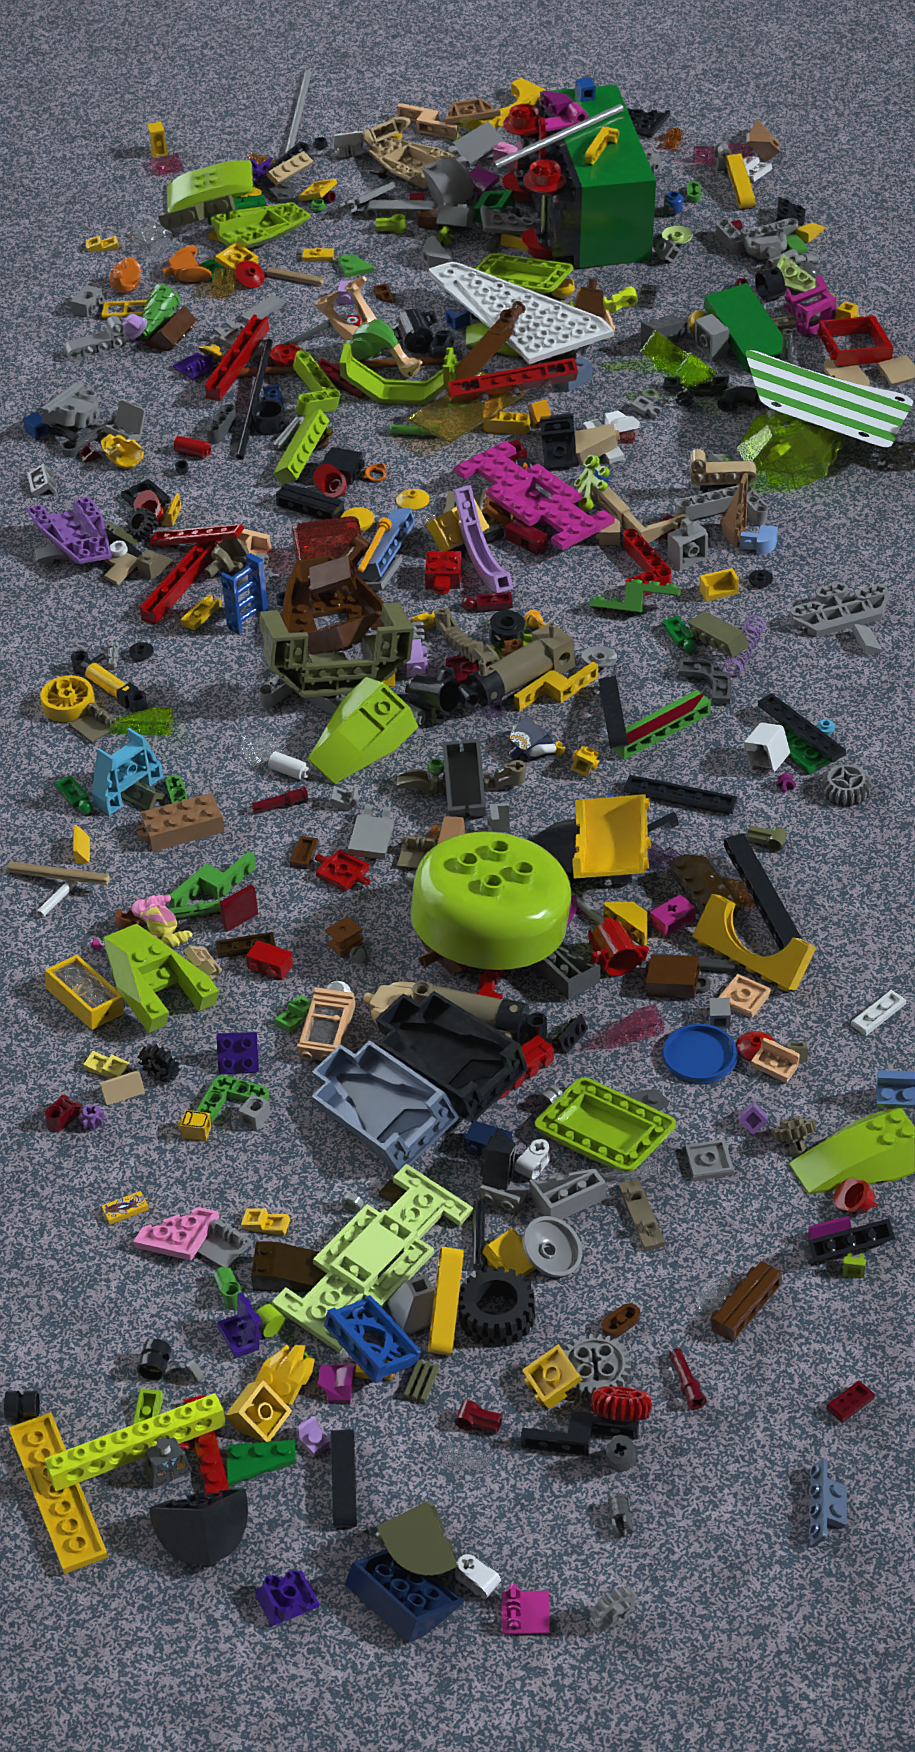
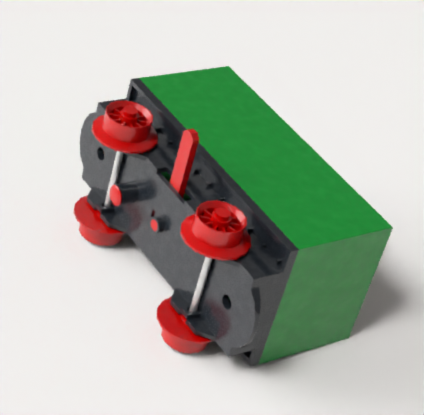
(584, 209)

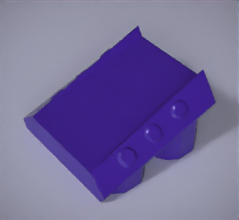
(285, 1597)

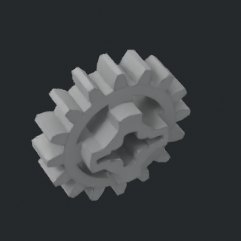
(613, 1608)

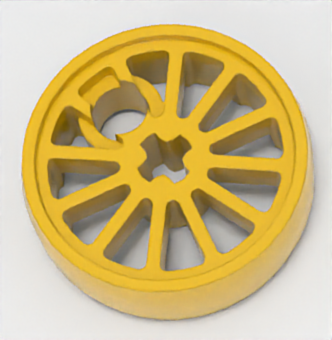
(66, 698)

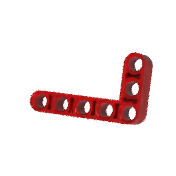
(648, 560)

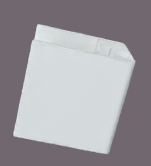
(767, 746)

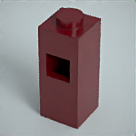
(526, 536)

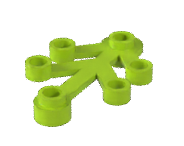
(591, 464)

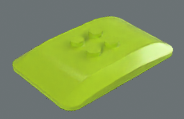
(209, 184)
(529, 273)
(605, 1125)

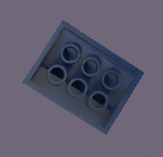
(402, 1599)

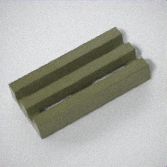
(121, 532)
(426, 1367)

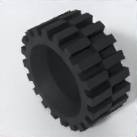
(500, 1327)

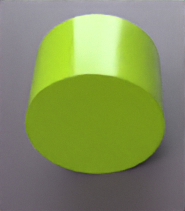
(271, 1320)

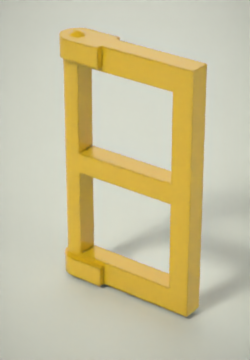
(126, 304)

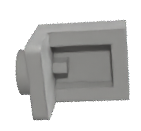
(343, 798)

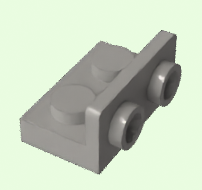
(42, 480)
(509, 1199)

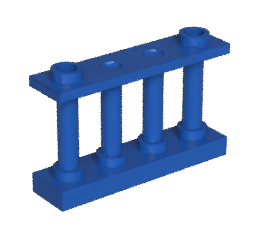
(257, 595)

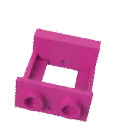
(791, 302)
(826, 306)

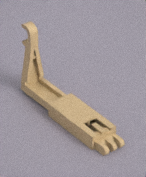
(618, 508)

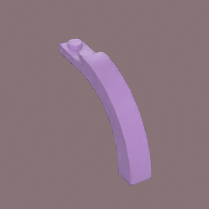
(486, 566)

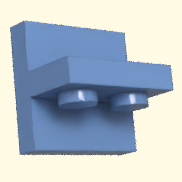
(895, 1089)

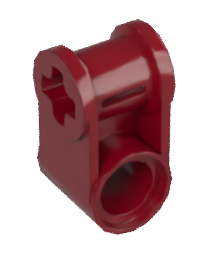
(61, 1113)

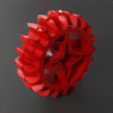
(621, 1403)

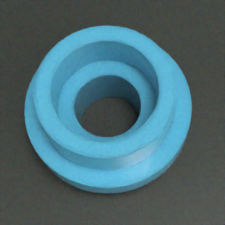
(826, 726)

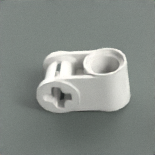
(533, 1159)
(477, 1577)

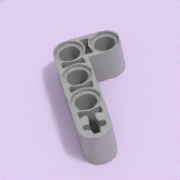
(97, 343)

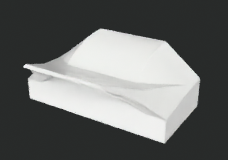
(621, 421)

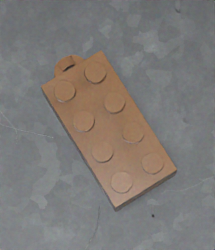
(181, 822)

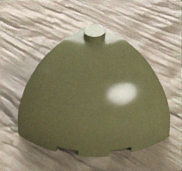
(418, 1541)

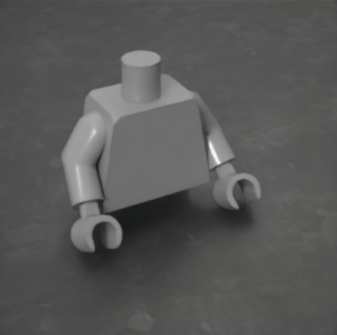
(767, 246)

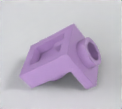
(312, 1437)

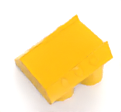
(509, 1253)

